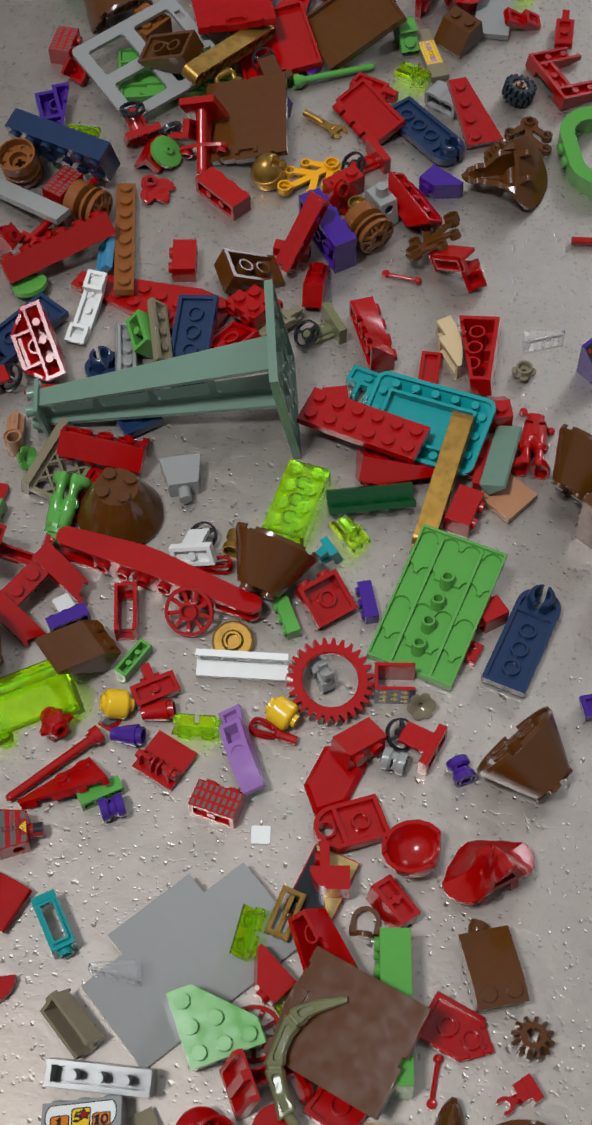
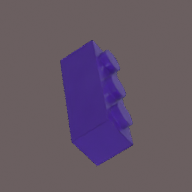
(367, 602)
(68, 617)

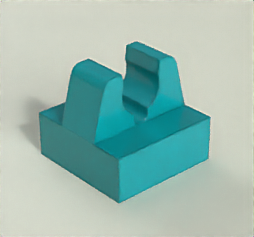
(328, 552)

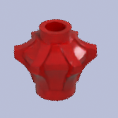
(55, 723)

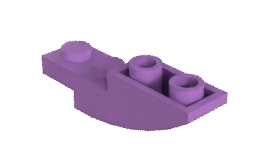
(240, 751)

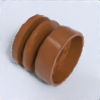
(20, 162)
(85, 198)
(369, 225)

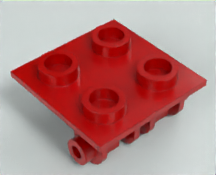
(164, 760)

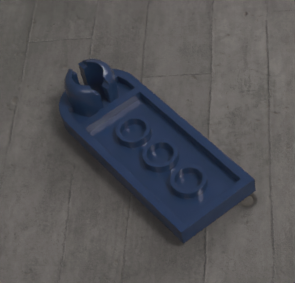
(429, 133)
(55, 313)
(194, 324)
(95, 367)
(523, 641)

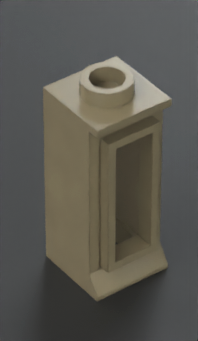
(71, 1023)

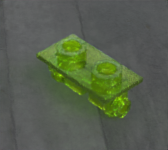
(187, 727)
(245, 940)

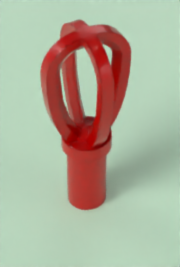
(209, 568)
(277, 735)

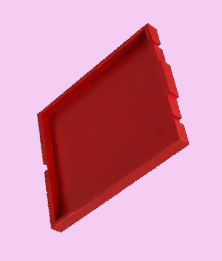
(232, 15)
(292, 43)

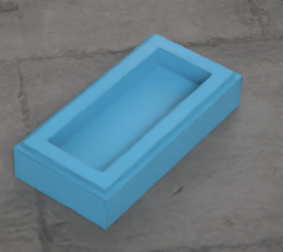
(105, 255)

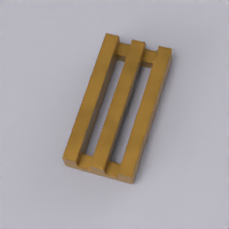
(277, 933)

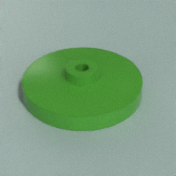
(165, 152)
(30, 285)

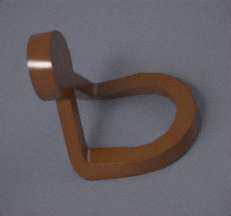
(361, 933)

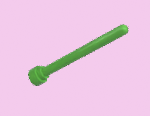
(300, 80)

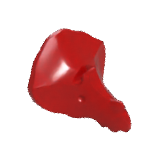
(486, 867)

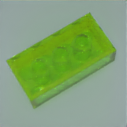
(298, 501)

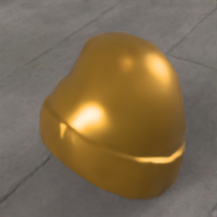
(268, 171)

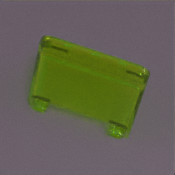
(29, 692)

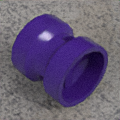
(461, 770)
(112, 807)

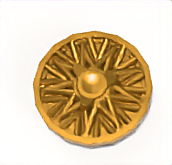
(233, 636)

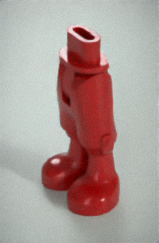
(533, 438)

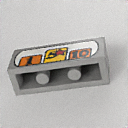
(86, 1111)

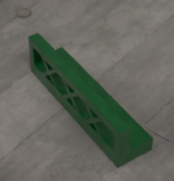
(370, 498)

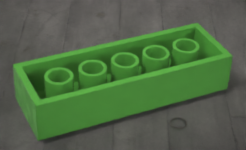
(394, 968)

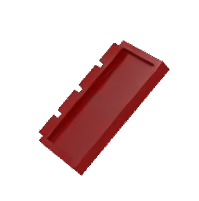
(368, 112)

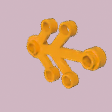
(329, 167)

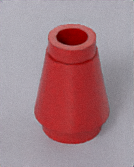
(159, 711)

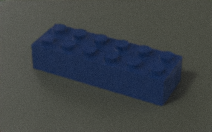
(65, 145)

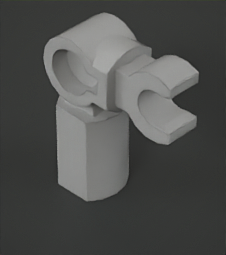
(322, 674)

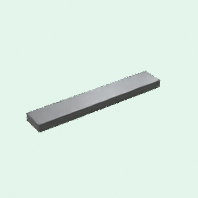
(33, 202)

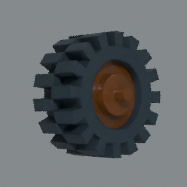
(519, 90)

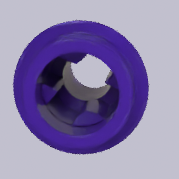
(130, 735)

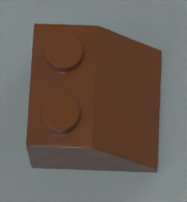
(458, 32)

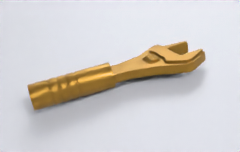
(333, 129)

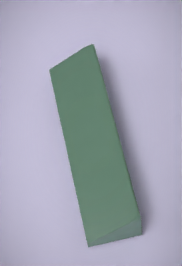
(500, 458)

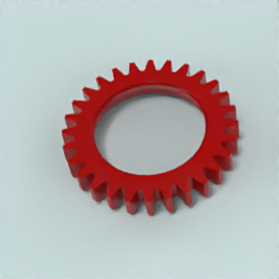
(312, 707)

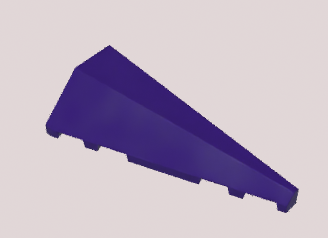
(53, 103)

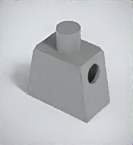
(383, 200)
(182, 475)

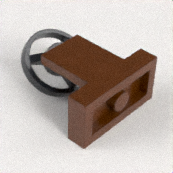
(269, 64)

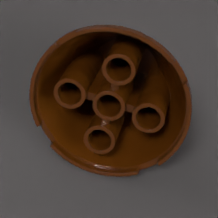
(573, 463)
(121, 507)
(269, 561)
(531, 759)

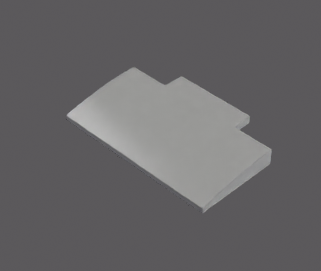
(182, 942)

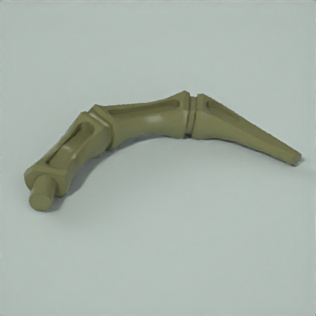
(276, 1057)

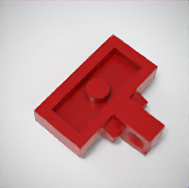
(154, 686)

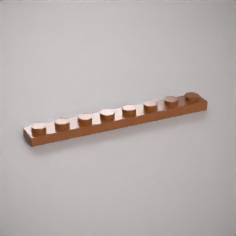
(125, 239)

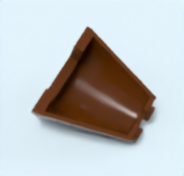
(101, 11)

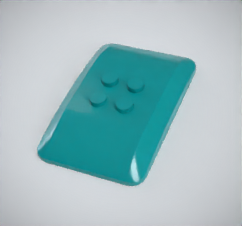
(433, 407)

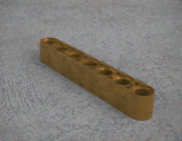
(226, 53)
(445, 472)

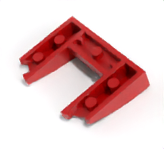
(547, 66)
(44, 563)

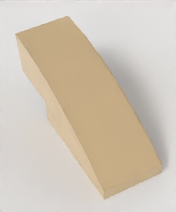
(450, 344)

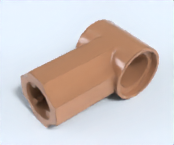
(14, 433)

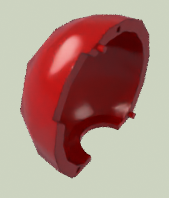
(412, 848)

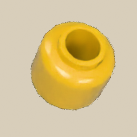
(116, 703)
(282, 712)

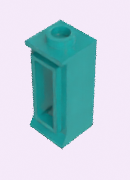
(65, 946)

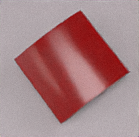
(12, 898)

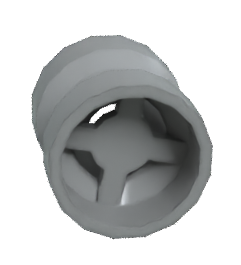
(398, 764)

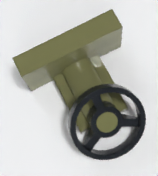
(319, 333)

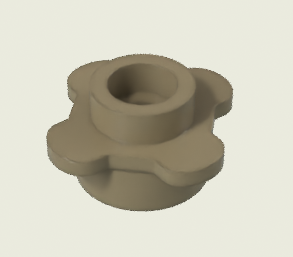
(521, 367)

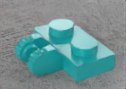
(361, 379)

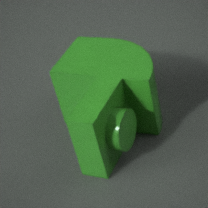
(407, 36)

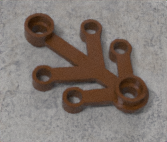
(528, 126)
(417, 249)

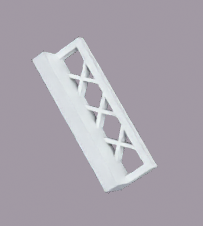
(242, 665)

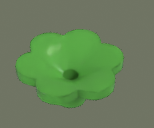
(26, 457)

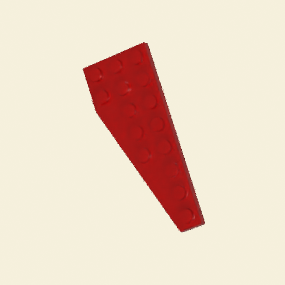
(145, 290)

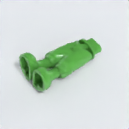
(61, 510)

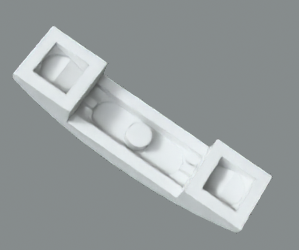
(88, 308)

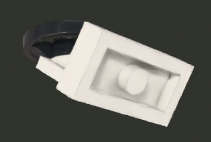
(194, 548)

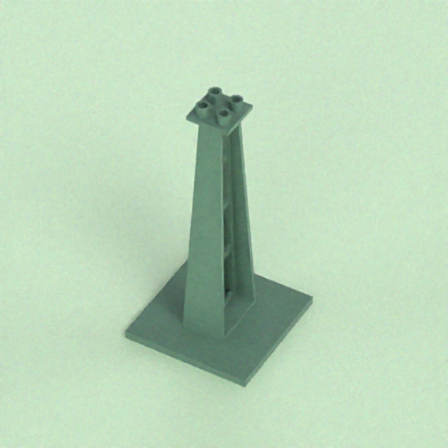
(248, 357)

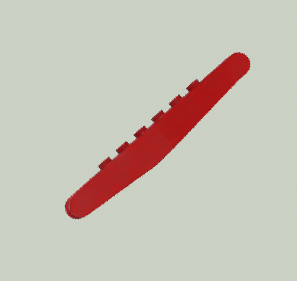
(154, 571)

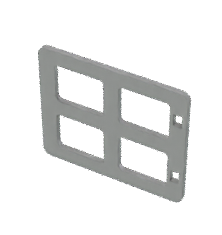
(126, 29)

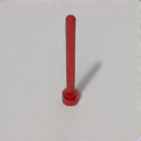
(93, 738)

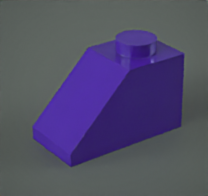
(440, 184)

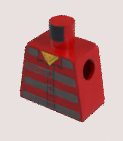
(17, 832)

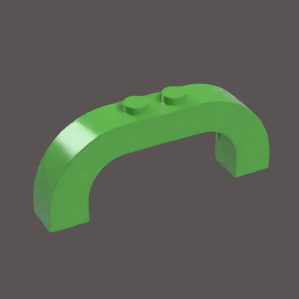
(577, 172)

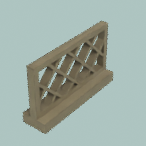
(45, 459)

